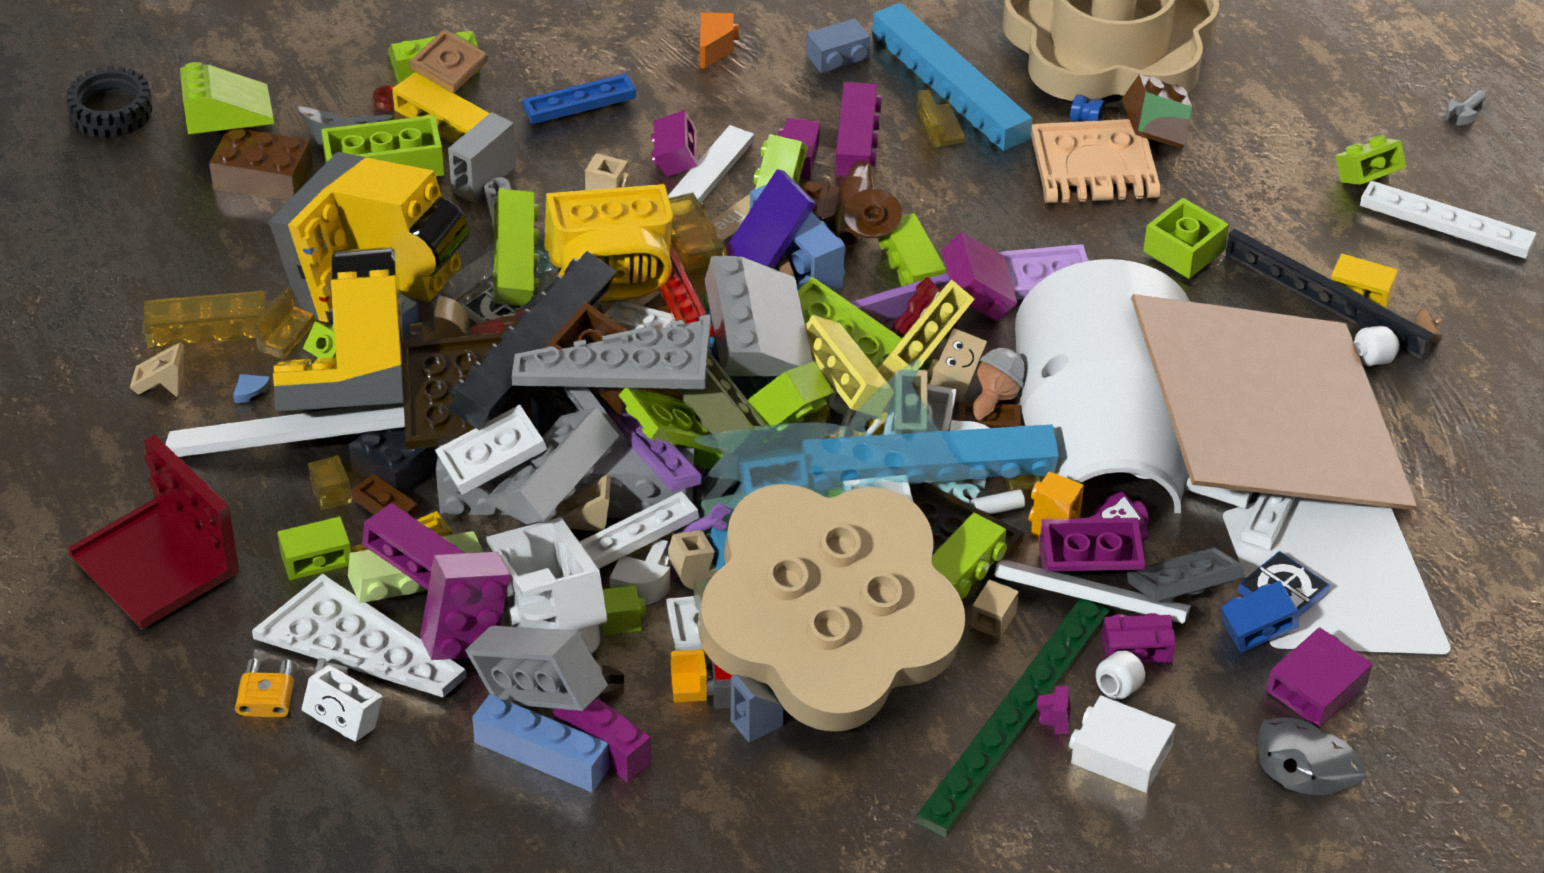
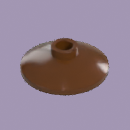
(876, 205)

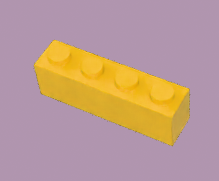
(422, 97)

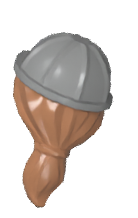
(1001, 378)

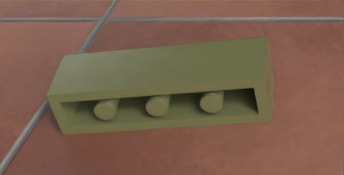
(721, 402)

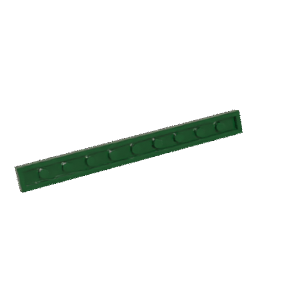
(1011, 718)

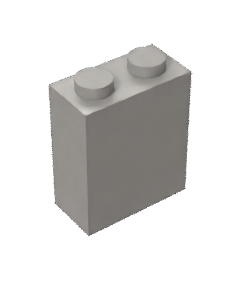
(481, 155)

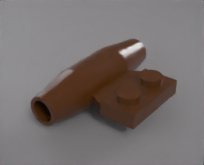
(832, 199)

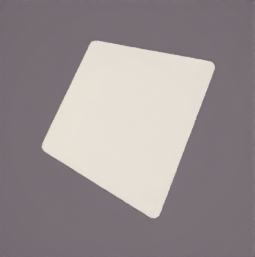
(1374, 585)

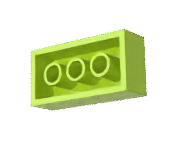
(398, 141)

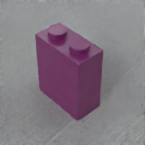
(981, 274)
(1319, 677)

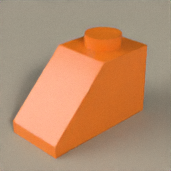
(716, 37)

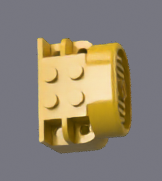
(620, 227)

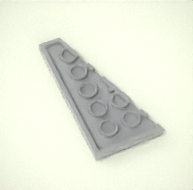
(627, 359)

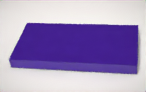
(771, 221)

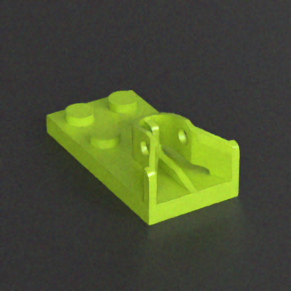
(670, 421)

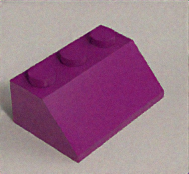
(1091, 544)

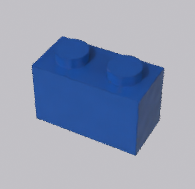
(1260, 616)

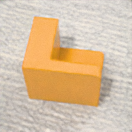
(688, 675)

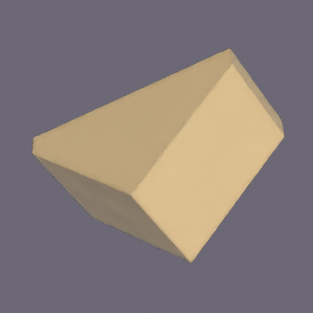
(587, 506)

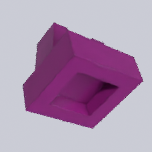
(1056, 709)

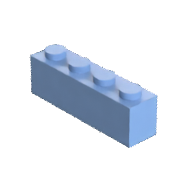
(541, 743)

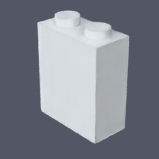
(1122, 743)

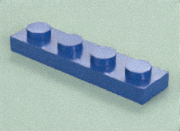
(579, 98)

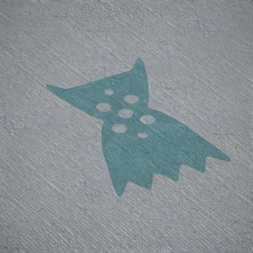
(790, 450)

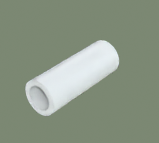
(1000, 502)

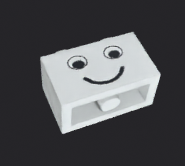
(342, 703)

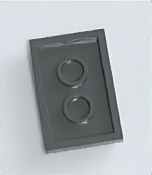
(1186, 575)

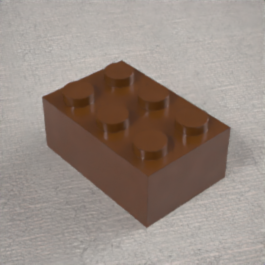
(261, 164)
(590, 326)

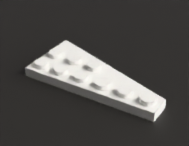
(333, 625)

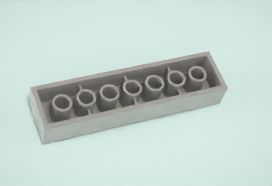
(631, 487)

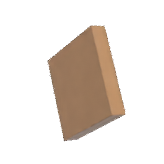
(448, 61)

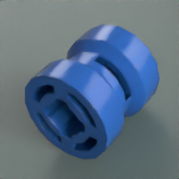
(1086, 111)

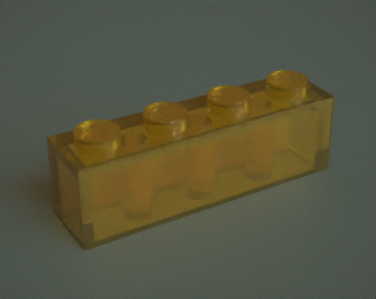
(202, 318)

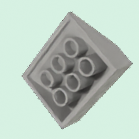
(755, 318)

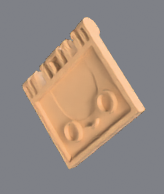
(1093, 156)

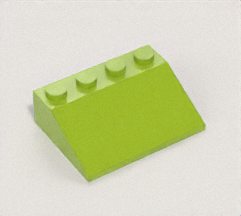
(222, 99)

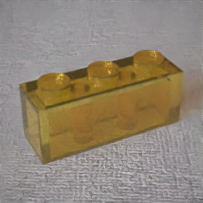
(694, 234)

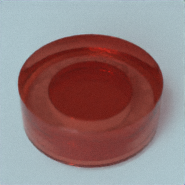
(384, 98)

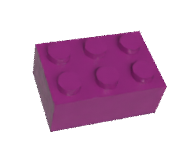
(462, 602)

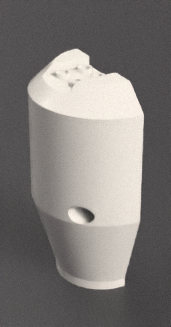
(1095, 373)

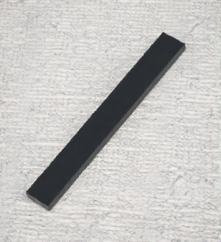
(1326, 292)

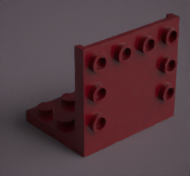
(165, 547)

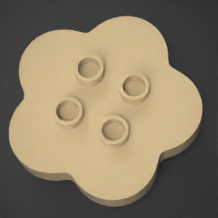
(1106, 44)
(830, 601)

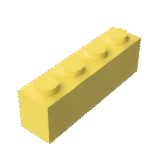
(928, 329)
(842, 361)

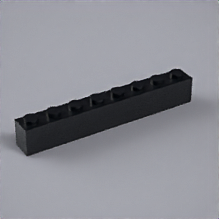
(491, 381)

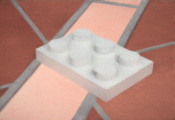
(492, 450)

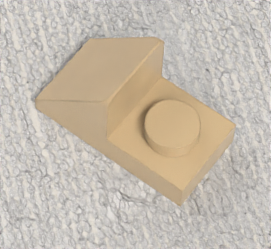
(163, 368)

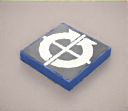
(1300, 583)

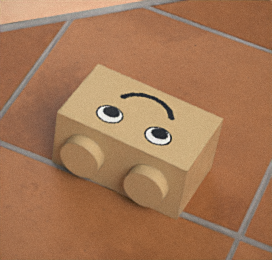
(957, 362)

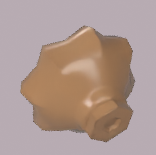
(1426, 321)

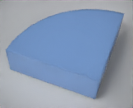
(250, 386)

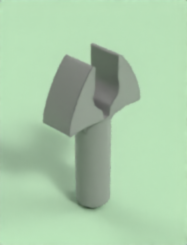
(1465, 110)

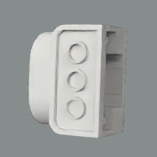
(551, 580)

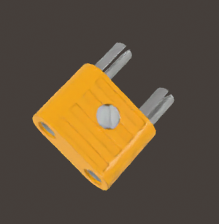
(265, 692)

